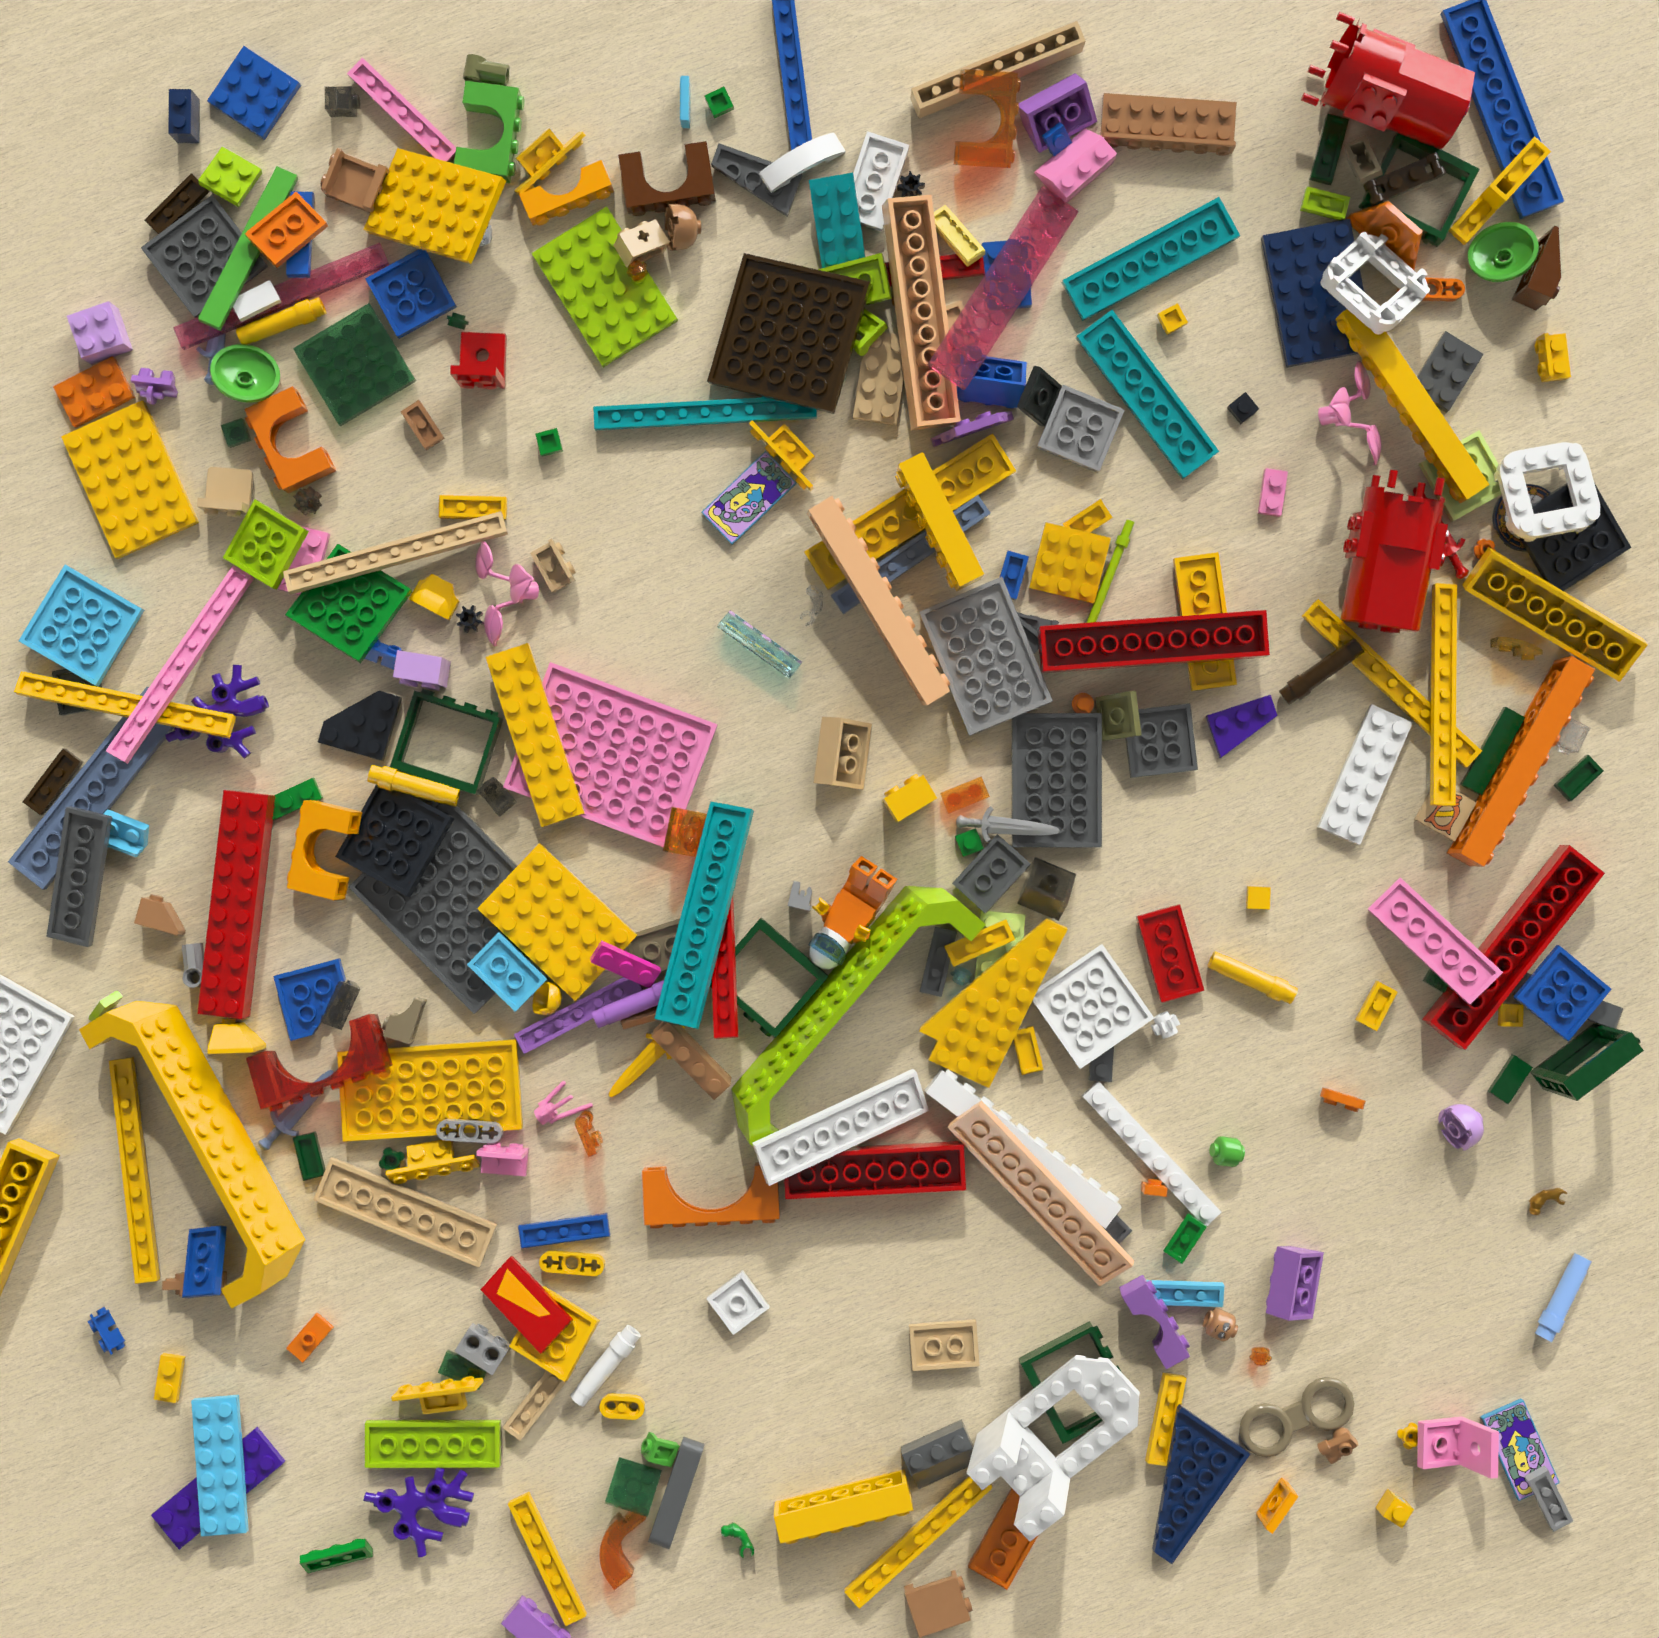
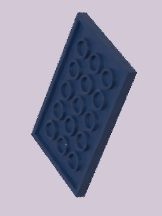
(1302, 306)

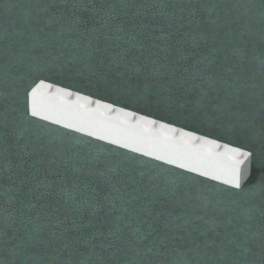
(960, 1098)

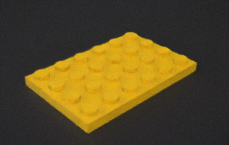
(435, 205)
(130, 479)
(555, 920)

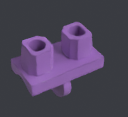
(153, 387)

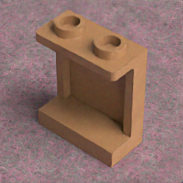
(353, 181)
(938, 1604)

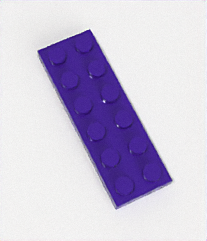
(180, 1514)

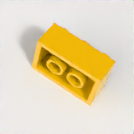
(909, 798)

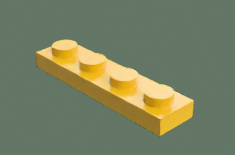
(1169, 1397)

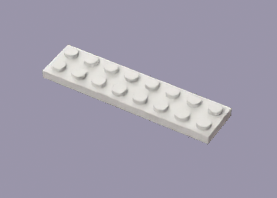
(840, 1127)

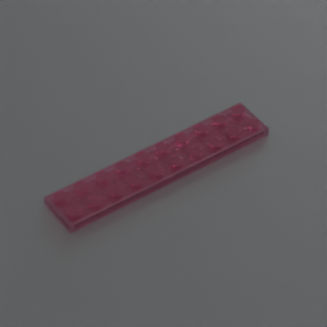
(1002, 288)

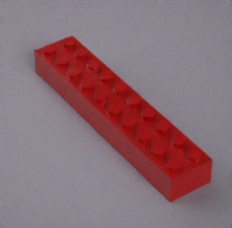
(1153, 641)
(236, 904)
(1518, 942)

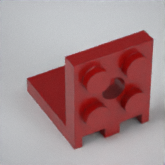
(483, 374)

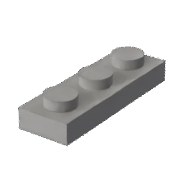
(1549, 1498)

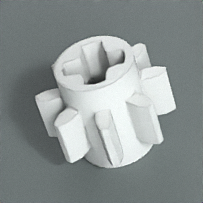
(1165, 1024)

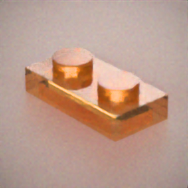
(964, 795)

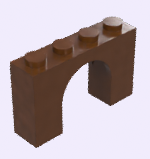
(643, 198)

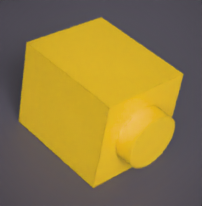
(1394, 1508)

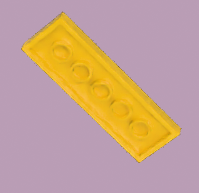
(1200, 593)

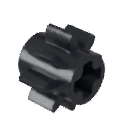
(910, 179)
(464, 617)

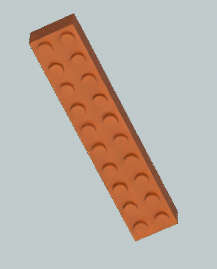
(1519, 766)

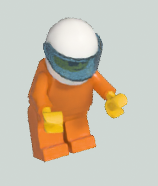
(850, 914)

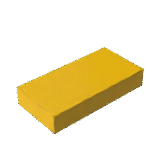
(1027, 1051)

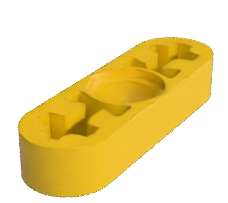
(565, 1270)

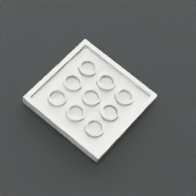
(1091, 1006)

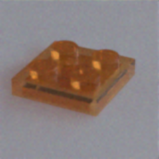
(684, 831)

